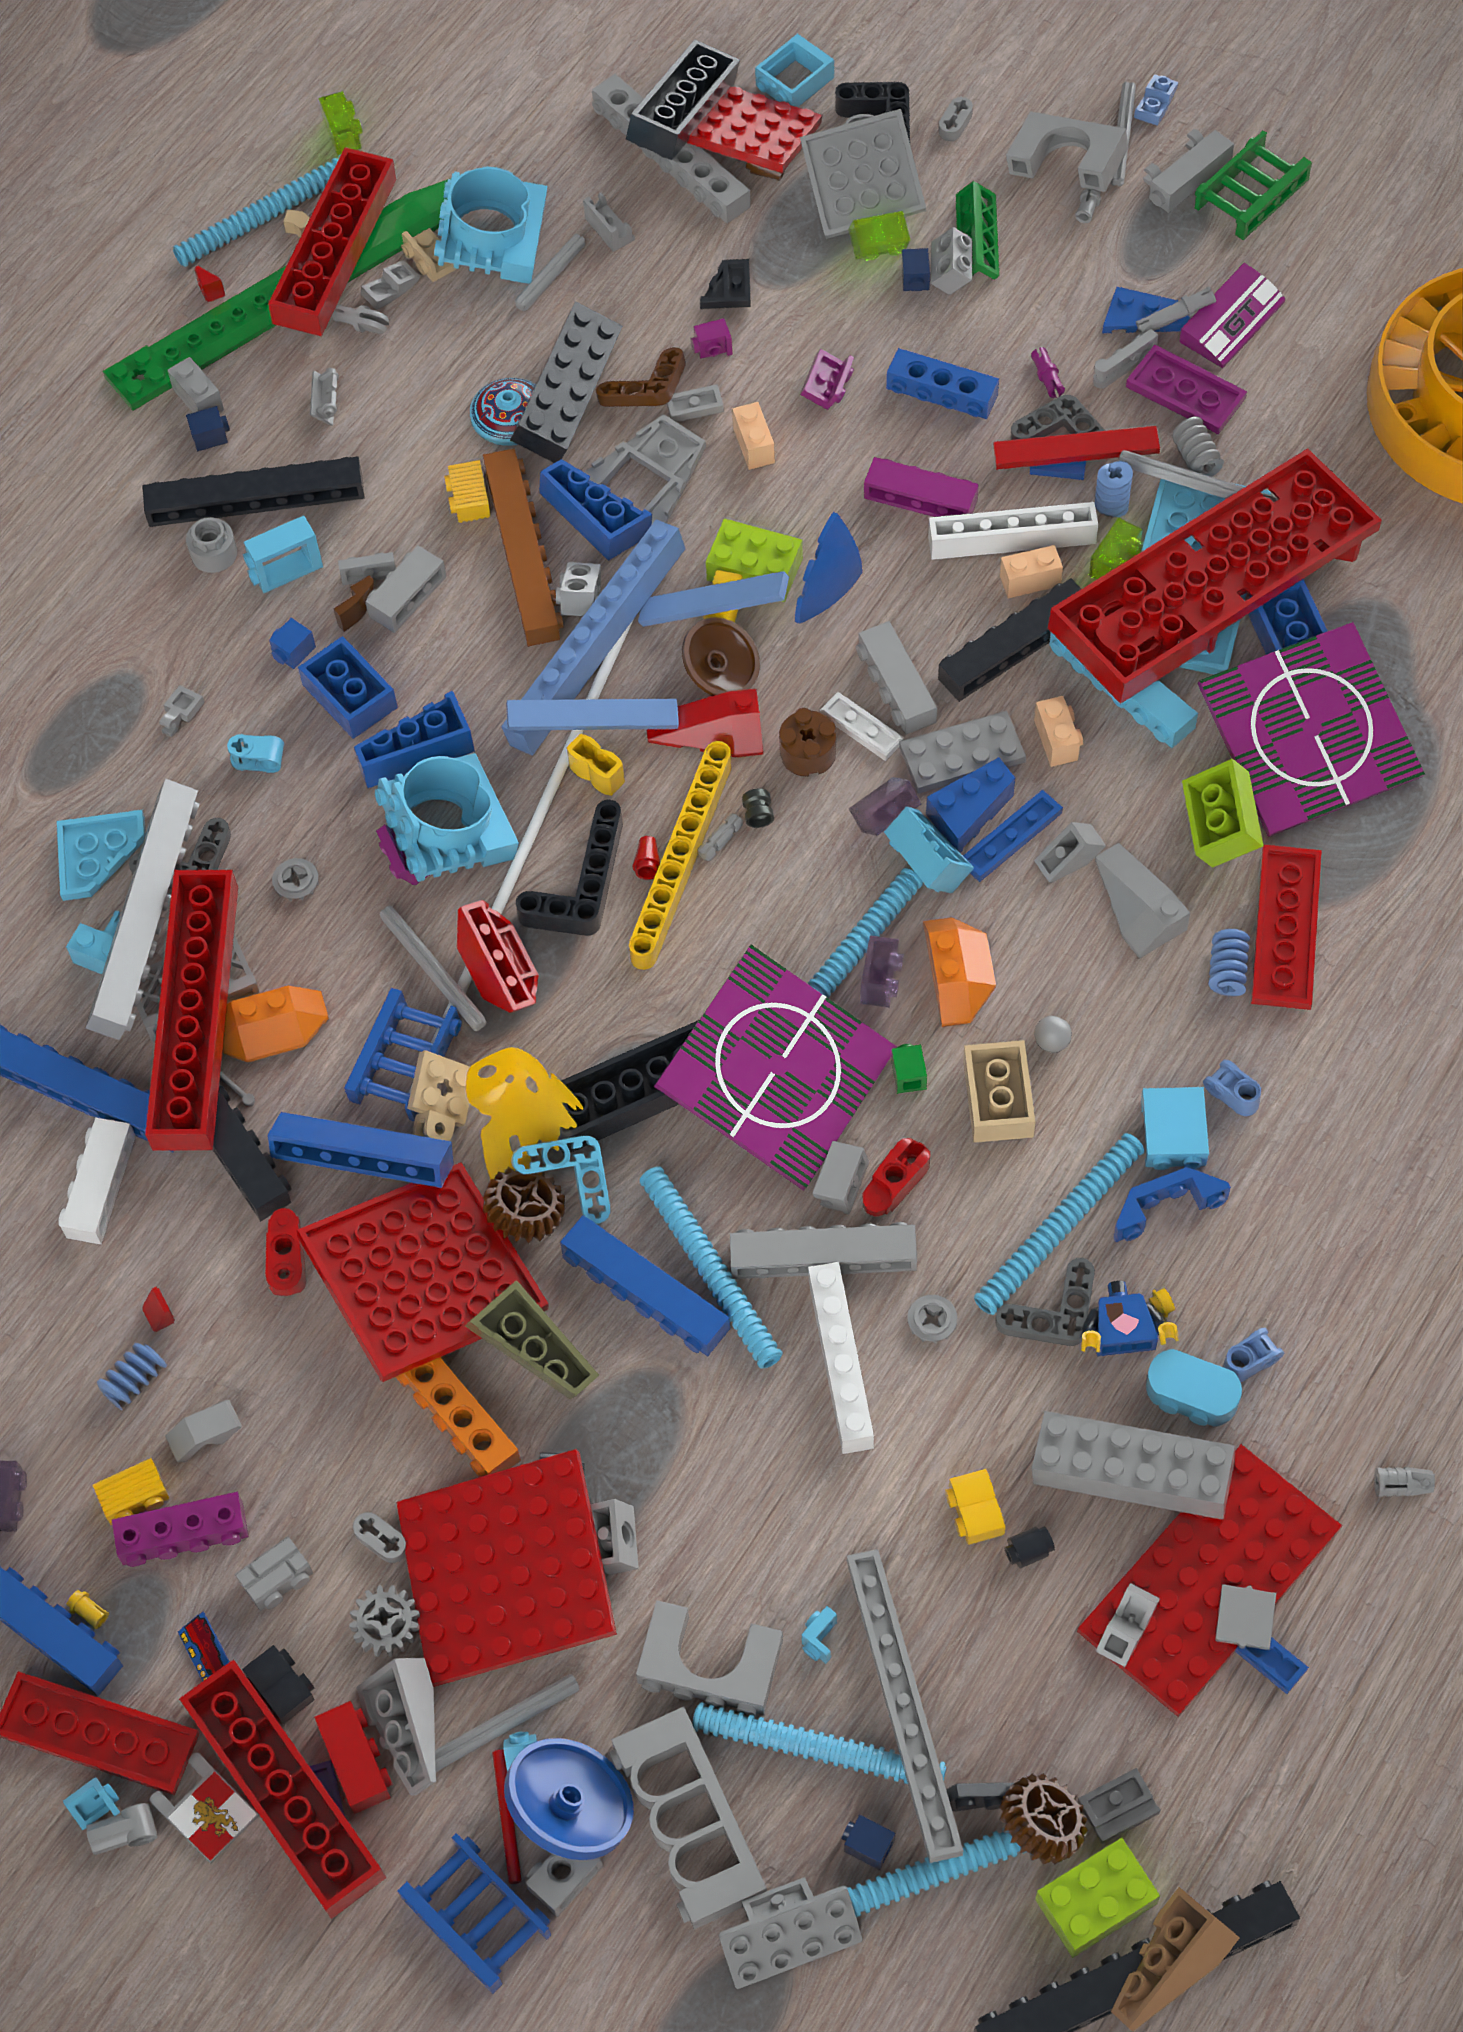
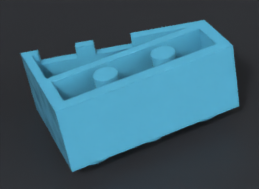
(928, 851)

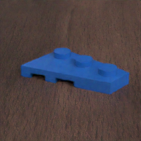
(1131, 305)

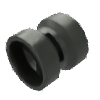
(757, 806)

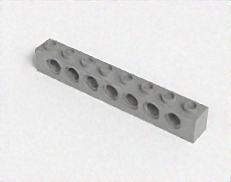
(690, 167)

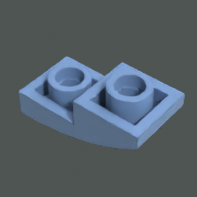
(1156, 99)

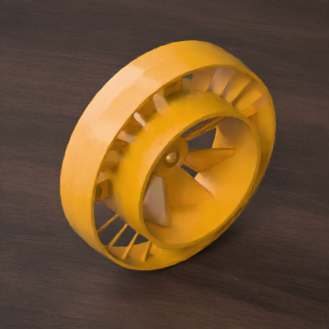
(1435, 405)

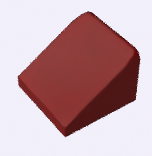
(209, 284)
(157, 1310)

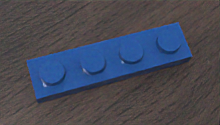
(1012, 834)

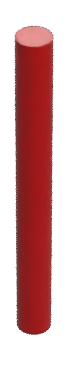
(507, 1821)

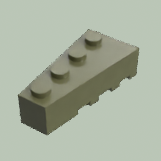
(532, 1339)

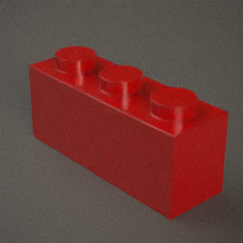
(354, 1756)

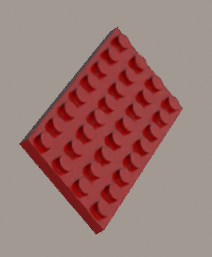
(1261, 1543)

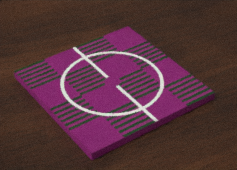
(1311, 728)
(776, 1067)

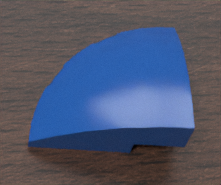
(832, 572)

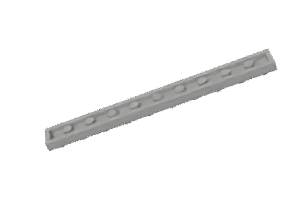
(904, 1707)

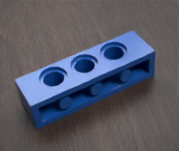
(942, 383)

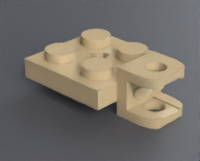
(438, 1112)

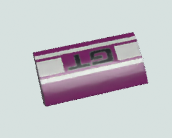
(1239, 312)

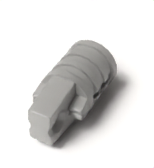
(1403, 1481)

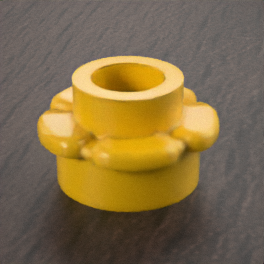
(1162, 1302)

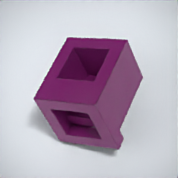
(712, 339)

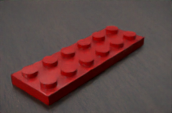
(1286, 927)
(97, 1733)

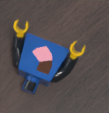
(1125, 1324)

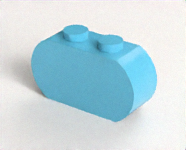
(1193, 1388)

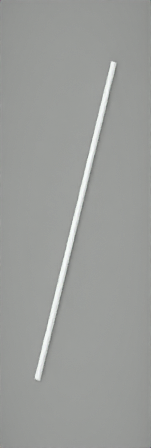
(543, 806)

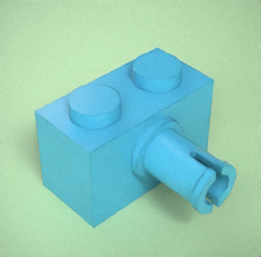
(91, 946)

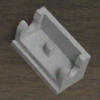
(607, 223)
(841, 1176)

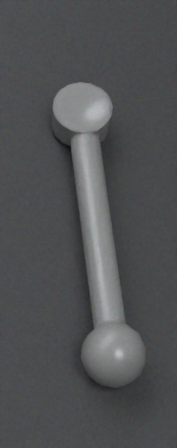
(248, 1099)

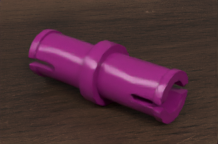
(1047, 372)

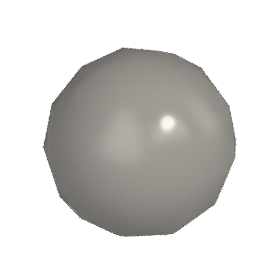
(1053, 1034)

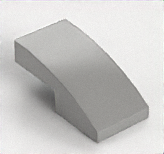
(392, 284)

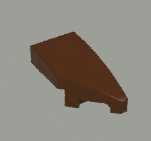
(354, 608)

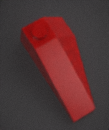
(724, 717)

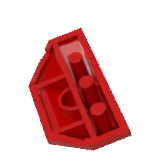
(496, 957)

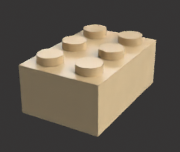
(999, 1091)

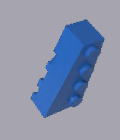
(593, 510)
(432, 733)

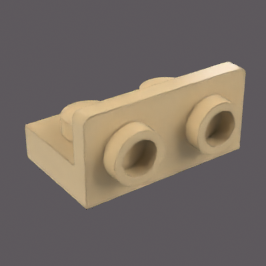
(421, 250)

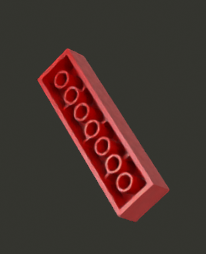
(332, 242)
(283, 1789)

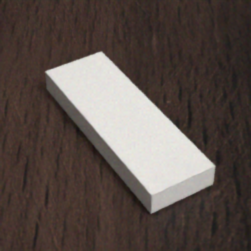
(862, 726)

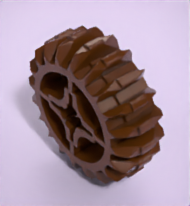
(532, 1219)
(1043, 1819)

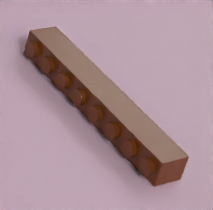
(521, 547)

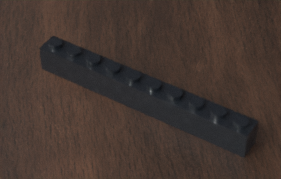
(1094, 1992)

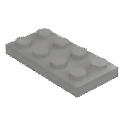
(958, 750)

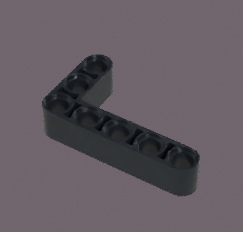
(873, 99)
(590, 879)

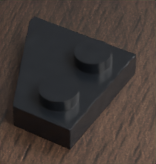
(729, 286)
(977, 1795)

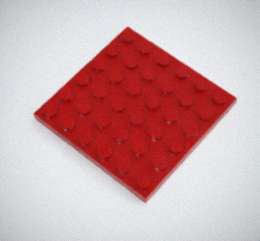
(415, 1270)
(505, 1568)

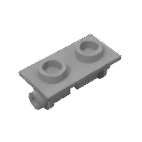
(323, 395)

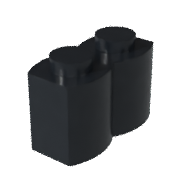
(279, 1684)

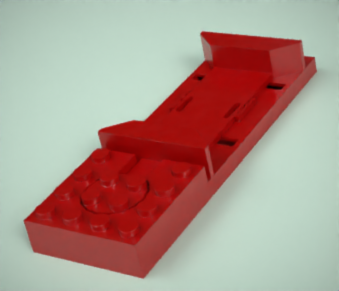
(1177, 599)

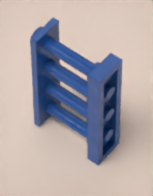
(384, 1034)
(442, 1921)

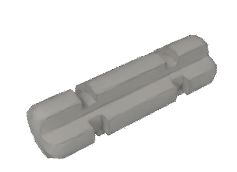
(720, 837)

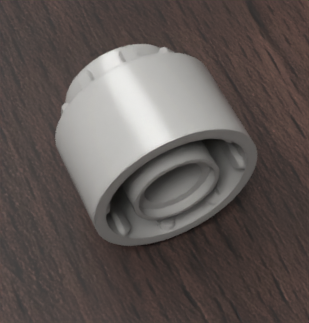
(211, 545)

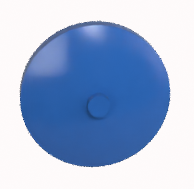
(568, 1799)

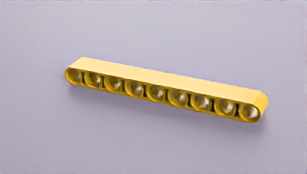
(680, 866)

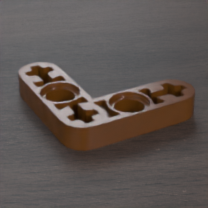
(650, 392)

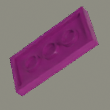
(1186, 388)

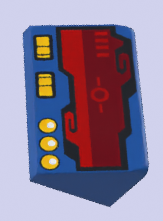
(203, 1646)

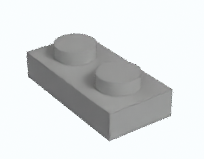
(695, 403)
(356, 569)

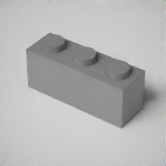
(405, 588)

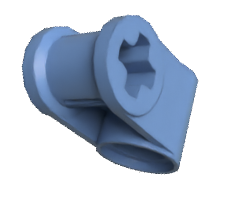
(1229, 1084)
(1255, 1352)

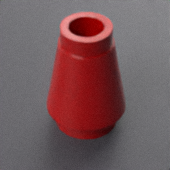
(646, 858)

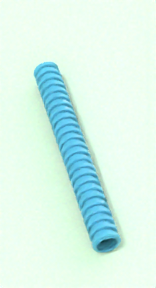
(254, 215)
(873, 924)
(1059, 1223)
(711, 1267)
(800, 1742)
(927, 1874)

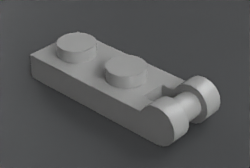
(1123, 359)

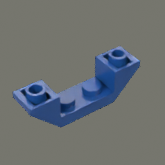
(1205, 1189)

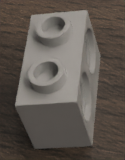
(951, 261)
(578, 588)

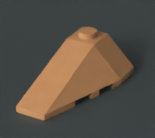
(1181, 1952)

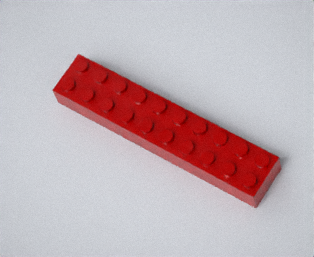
(192, 1011)

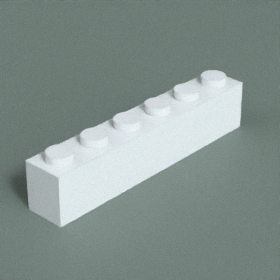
(1012, 530)
(840, 1358)

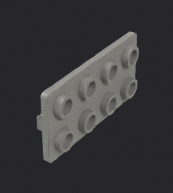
(788, 1930)

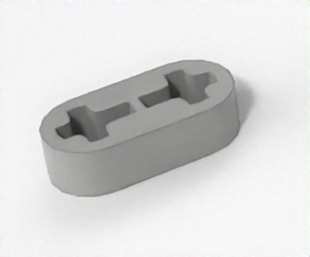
(951, 117)
(375, 1543)

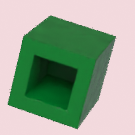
(909, 1068)

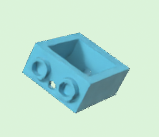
(807, 55)
(277, 542)

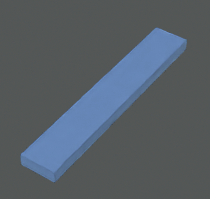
(714, 599)
(592, 714)

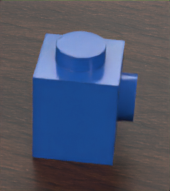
(291, 643)

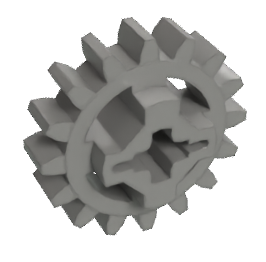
(372, 1621)

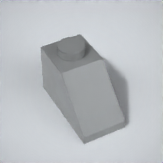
(1070, 851)

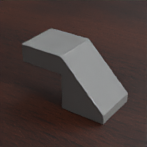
(207, 1426)
(1127, 1625)

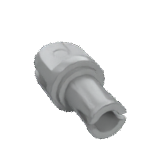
(362, 318)

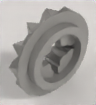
(283, 876)
(934, 1306)

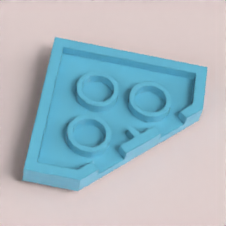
(95, 849)

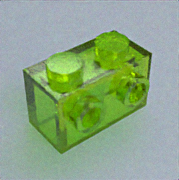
(340, 123)
(879, 235)
(1117, 547)

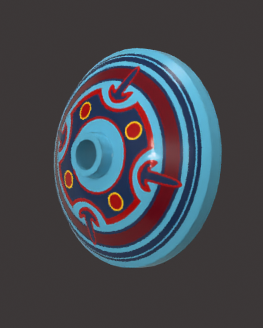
(495, 416)

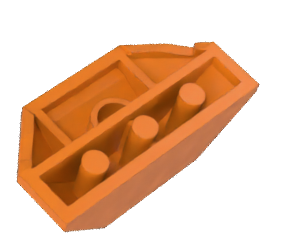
(959, 969)
(272, 1022)

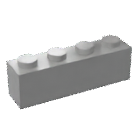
(897, 678)

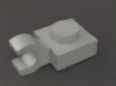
(181, 705)

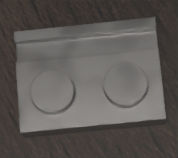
(1119, 1805)

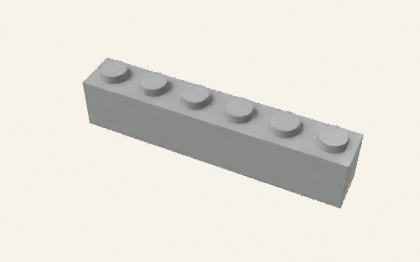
(792, 1251)

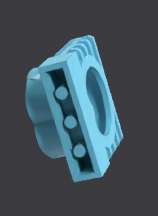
(502, 251)
(430, 849)

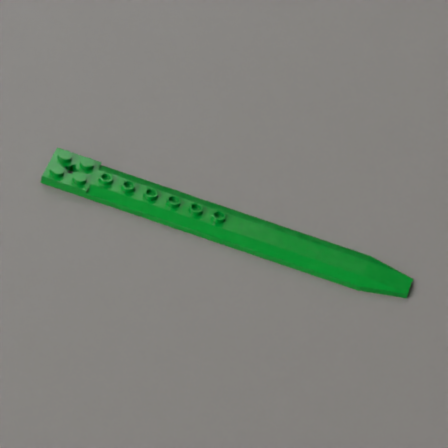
(248, 312)

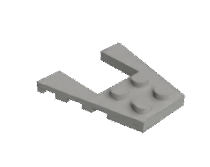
(663, 449)

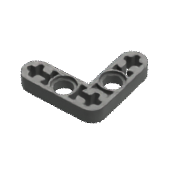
(1059, 417)
(204, 844)
(1057, 1320)

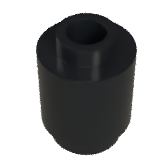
(1029, 1546)

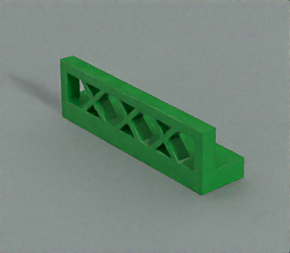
(969, 221)

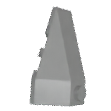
(1142, 903)
(402, 1709)

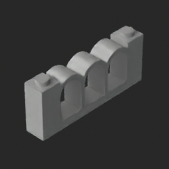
(652, 1744)

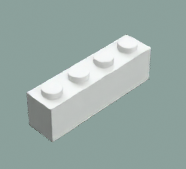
(97, 1180)

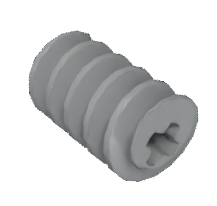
(1197, 447)

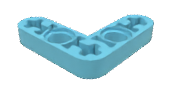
(581, 1166)

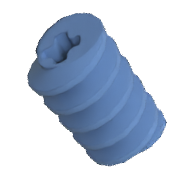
(1113, 489)
(1228, 962)
(130, 1374)

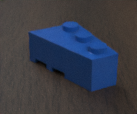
(970, 802)

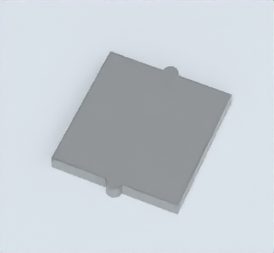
(1245, 1617)

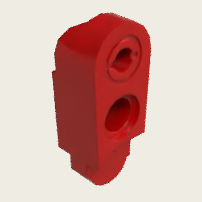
(884, 1196)
(282, 1234)

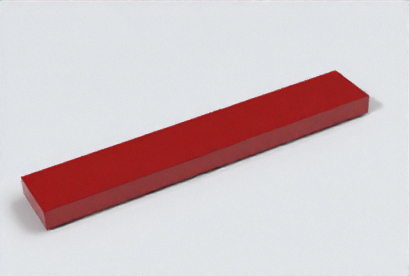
(1075, 447)

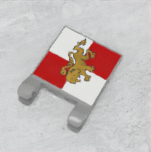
(210, 1813)

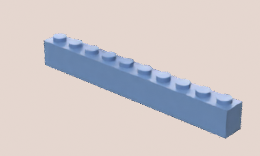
(602, 625)

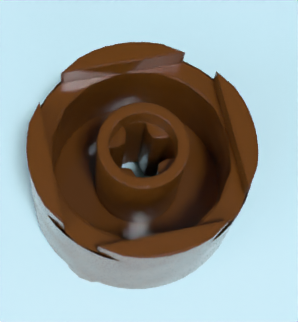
(807, 742)

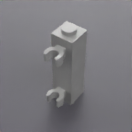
(1184, 176)

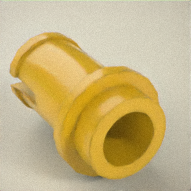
(87, 1609)

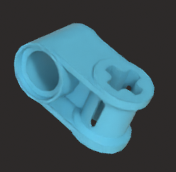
(258, 753)

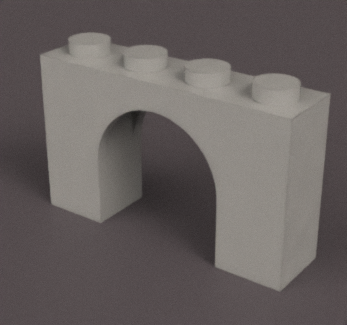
(1045, 133)
(742, 1688)

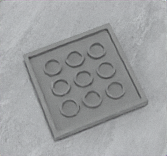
(862, 171)

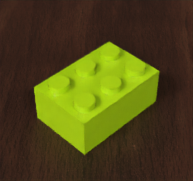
(753, 552)
(1222, 813)
(1097, 1897)

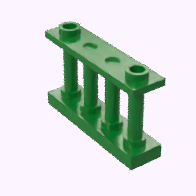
(1262, 205)

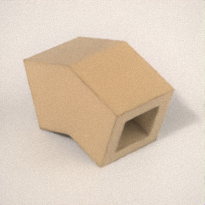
(295, 222)

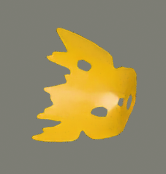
(516, 1108)

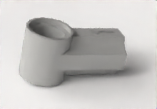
(131, 1828)

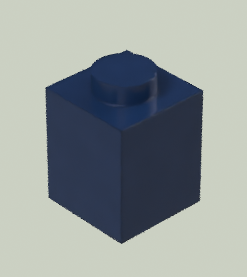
(915, 269)
(208, 428)
(868, 1841)

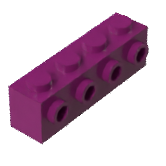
(180, 1529)

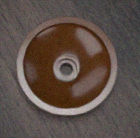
(728, 649)

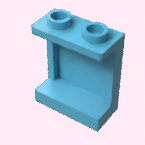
(1175, 1127)

